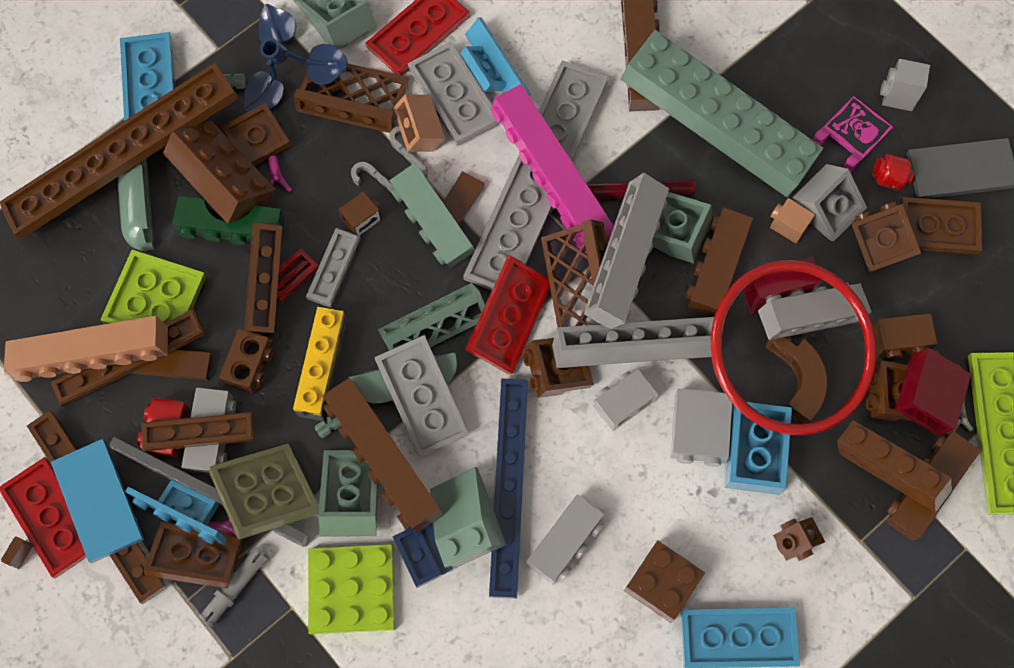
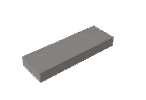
(333, 267)

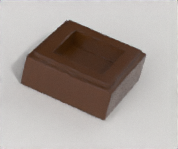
(16, 552)

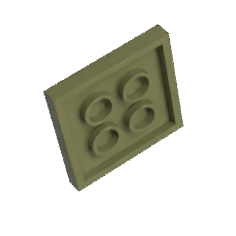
(263, 491)

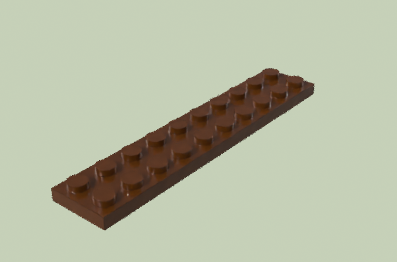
(116, 151)

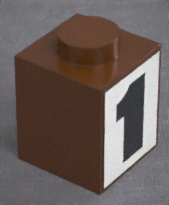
(360, 213)

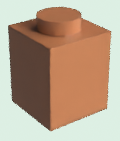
(791, 220)

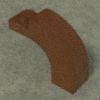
(809, 374)

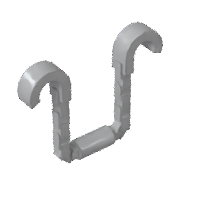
(364, 166)

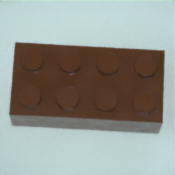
(218, 170)

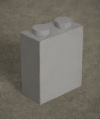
(701, 427)

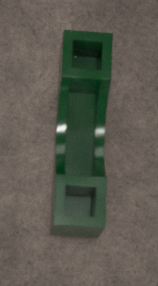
(194, 219)

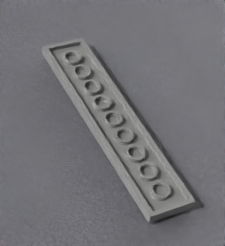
(524, 204)

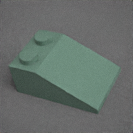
(338, 20)
(683, 227)
(347, 496)
(468, 520)

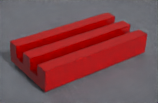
(281, 296)

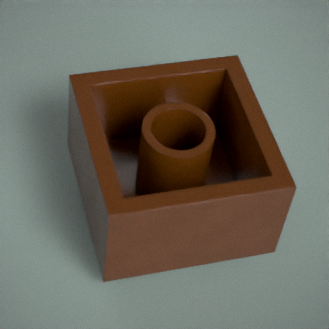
(664, 581)

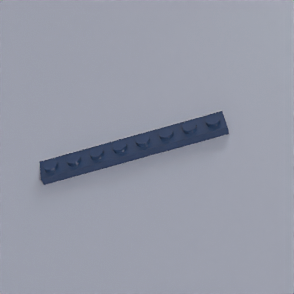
(509, 487)

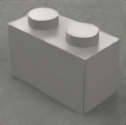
(905, 84)
(624, 399)

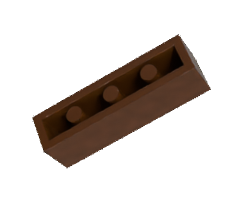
(720, 261)
(263, 278)
(951, 456)
(894, 466)

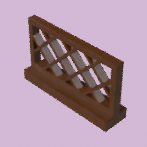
(346, 108)
(595, 246)

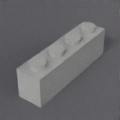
(809, 311)

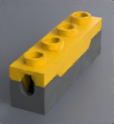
(320, 363)

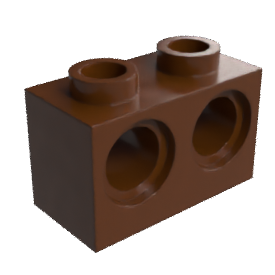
(239, 360)

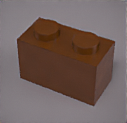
(904, 335)

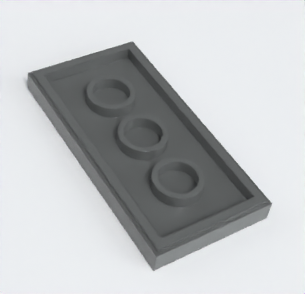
(962, 168)

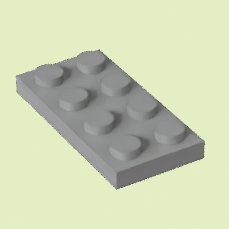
(454, 93)
(421, 395)

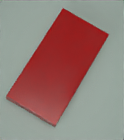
(416, 32)
(509, 315)
(44, 516)

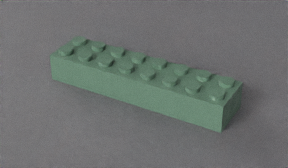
(721, 113)

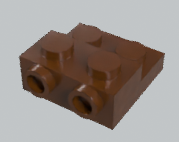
(885, 236)
(546, 377)
(886, 390)

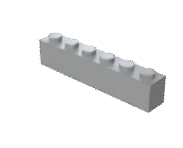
(627, 252)
(633, 342)

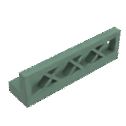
(435, 313)

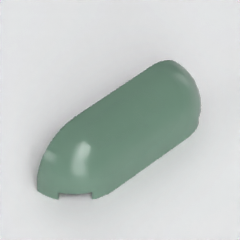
(136, 207)
(375, 390)

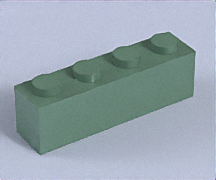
(432, 215)

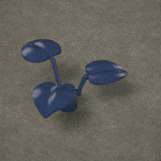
(275, 28)

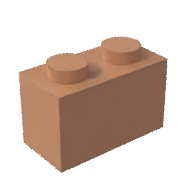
(419, 123)

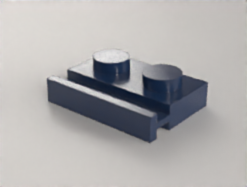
(421, 555)

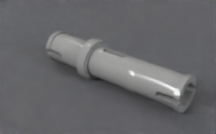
(225, 597)

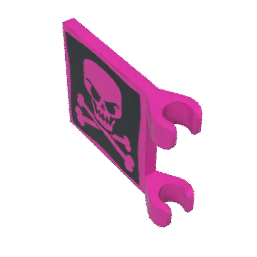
(855, 129)

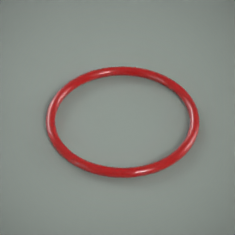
(727, 385)

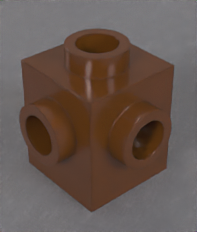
(798, 539)

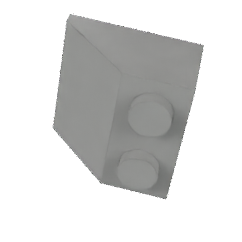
(832, 199)

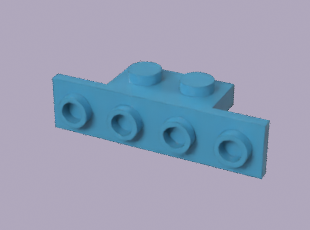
(489, 61)
(184, 506)

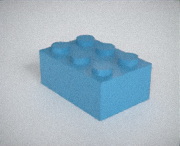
(757, 454)

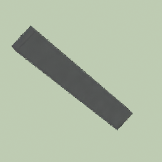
(179, 476)

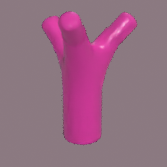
(275, 173)
(225, 526)

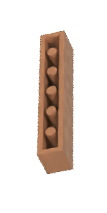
(86, 348)

